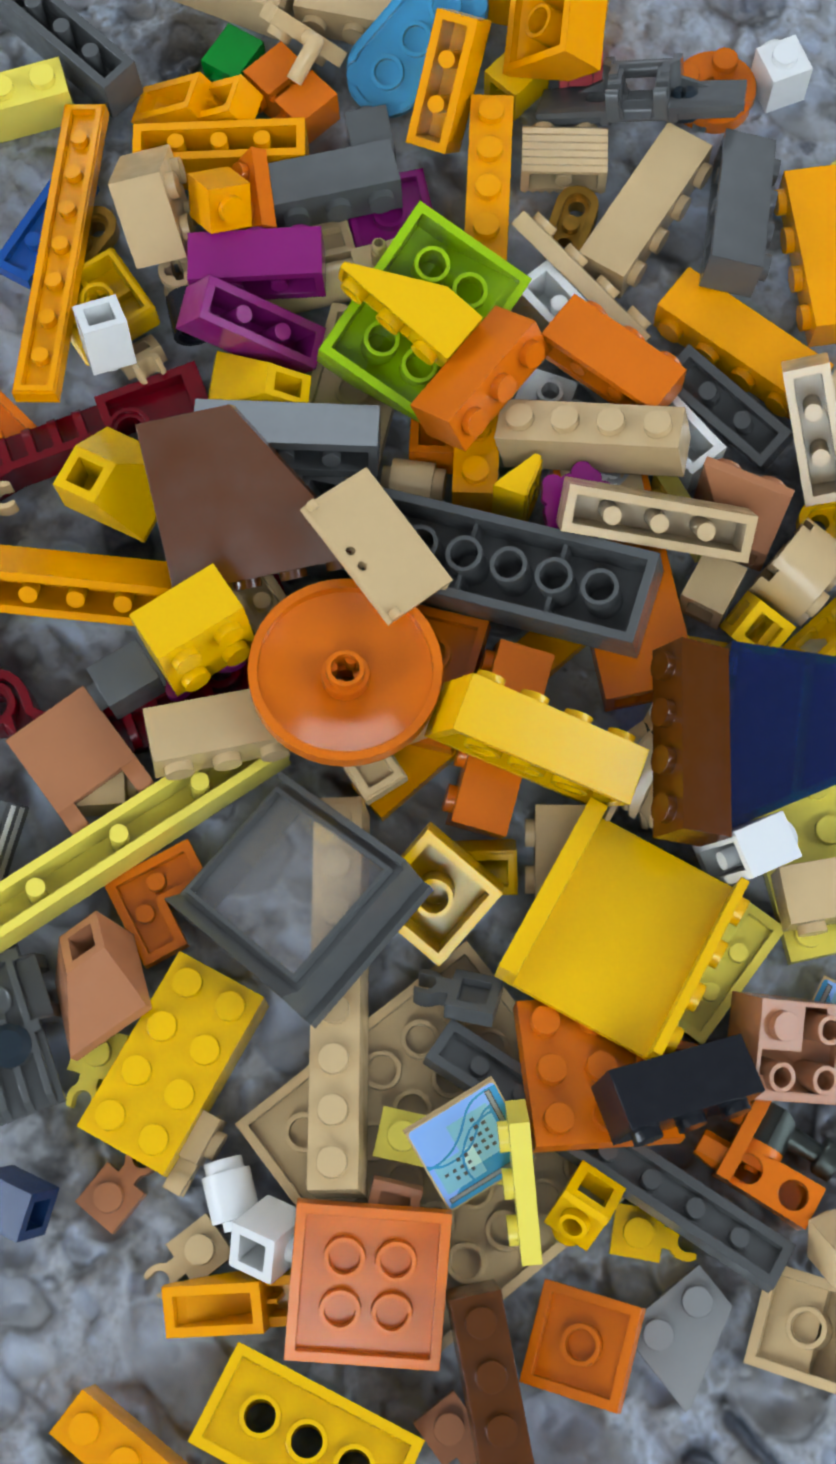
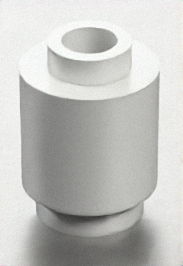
(228, 1190)

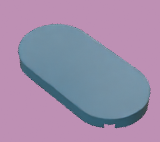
(391, 53)

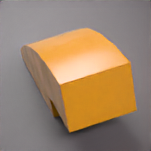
(197, 99)
(224, 1305)

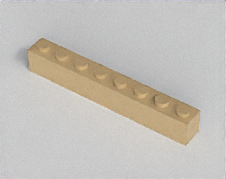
(340, 1077)

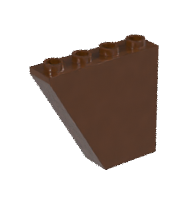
(227, 500)

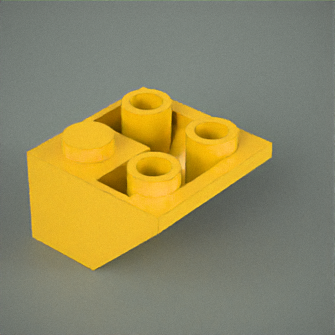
(256, 380)
(109, 483)

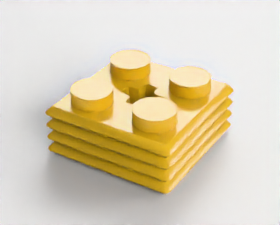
(108, 276)

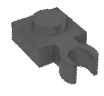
(465, 998)

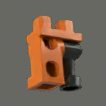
(754, 1165)

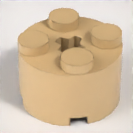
(799, 574)

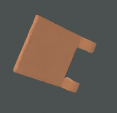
(73, 754)

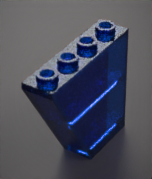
(779, 727)

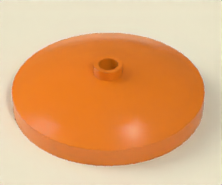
(332, 634)

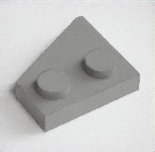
(683, 1332)

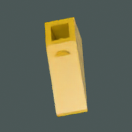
(418, 309)

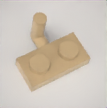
(315, 46)

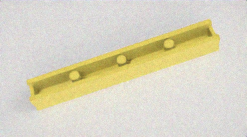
(118, 844)

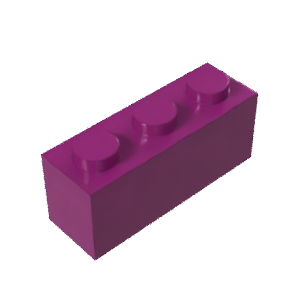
(262, 260)
(249, 325)

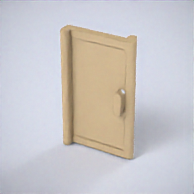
(395, 559)

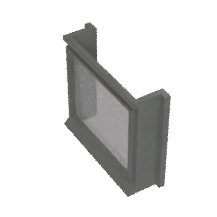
(302, 898)

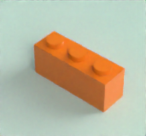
(611, 357)
(480, 378)

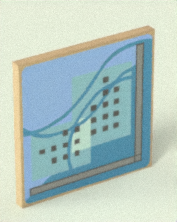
(462, 1144)

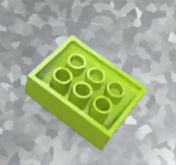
(426, 250)

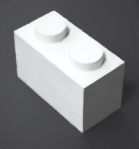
(751, 850)

